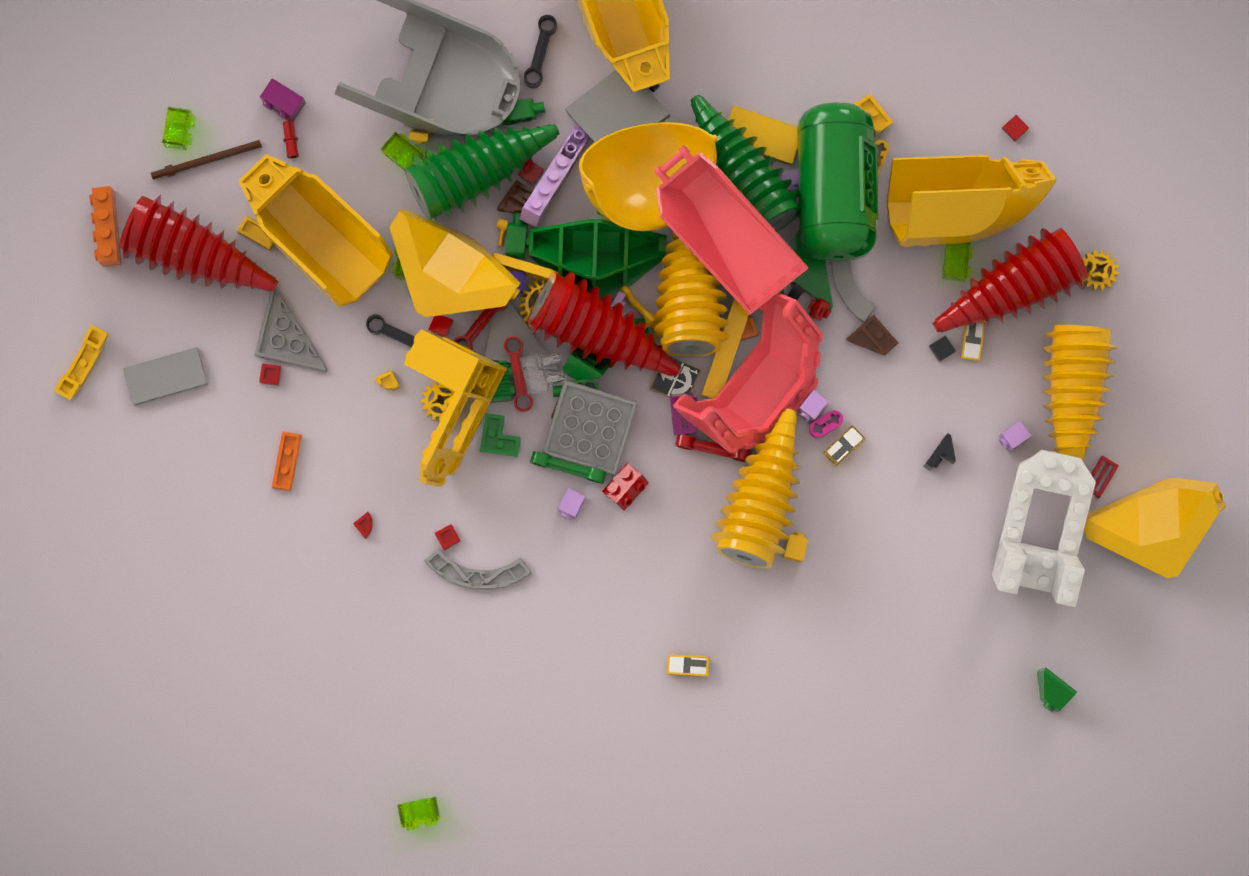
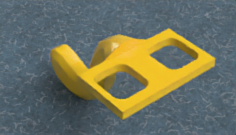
(648, 316)

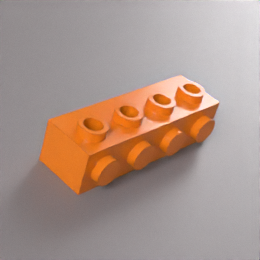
(106, 226)

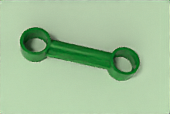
(589, 473)

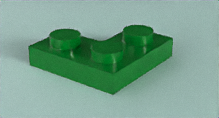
(494, 441)

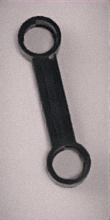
(540, 51)
(390, 331)

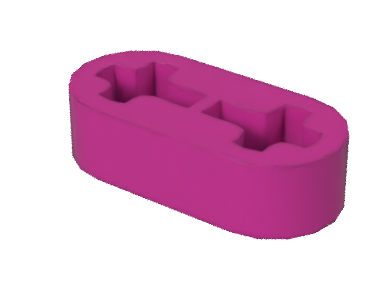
(823, 420)

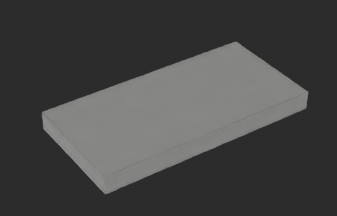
(165, 376)

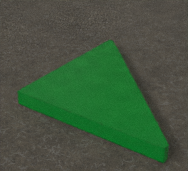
(815, 278)

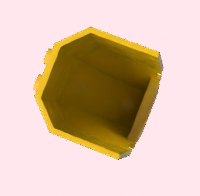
(631, 38)
(961, 197)
(316, 230)

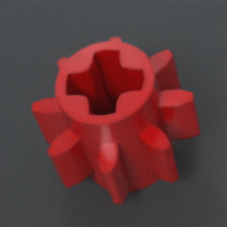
(819, 309)

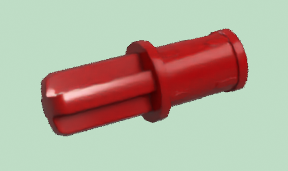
(290, 139)

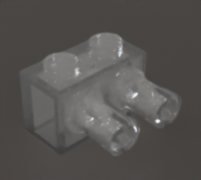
(534, 373)

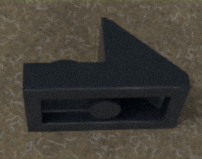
(945, 450)

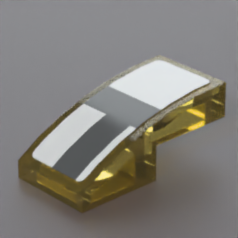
(844, 445)

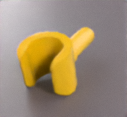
(503, 225)

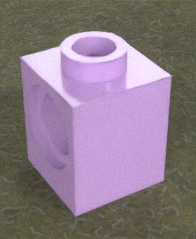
(812, 406)
(1014, 436)
(571, 504)

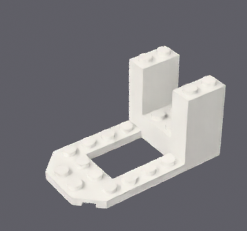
(1036, 566)

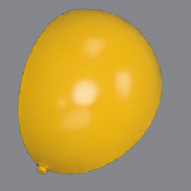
(621, 167)

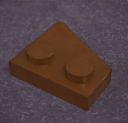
(515, 198)
(873, 337)

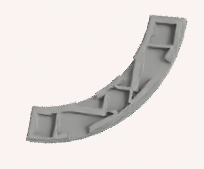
(849, 291)
(474, 578)

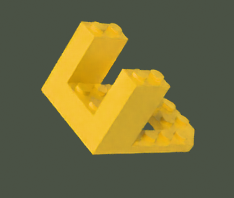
(468, 376)

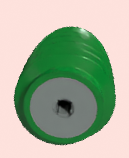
(748, 167)
(472, 168)

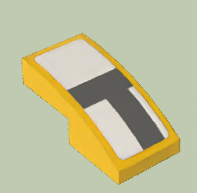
(973, 341)
(688, 665)

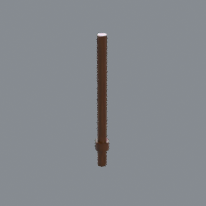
(170, 170)

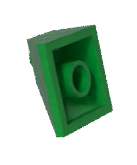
(585, 368)
(1053, 690)

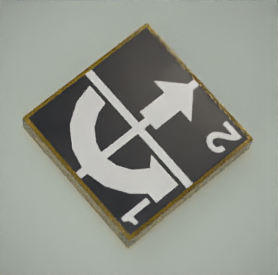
(680, 384)

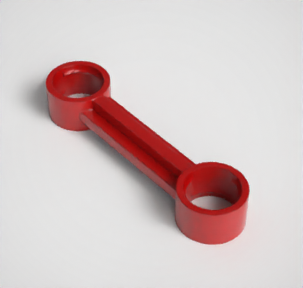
(479, 325)
(518, 375)
(691, 443)

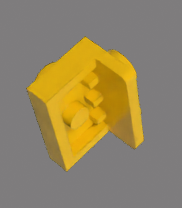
(880, 118)

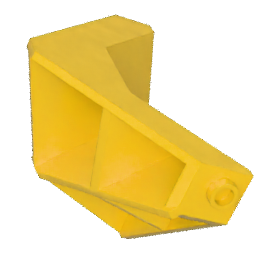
(448, 269)
(1158, 523)

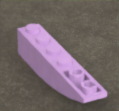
(554, 177)

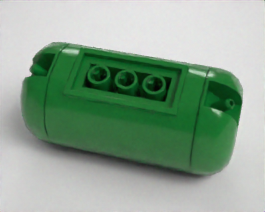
(837, 182)

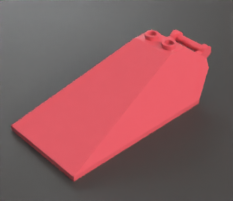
(725, 230)

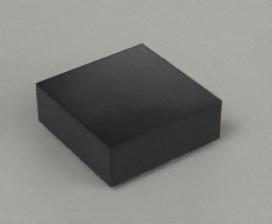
(942, 348)

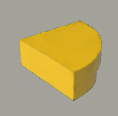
(387, 381)

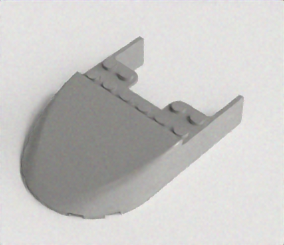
(453, 76)

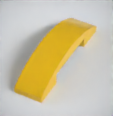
(83, 363)

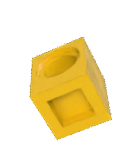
(796, 547)

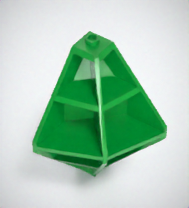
(597, 252)

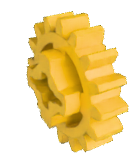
(1102, 277)
(433, 404)

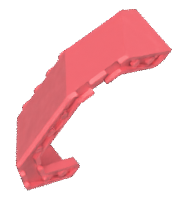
(771, 379)

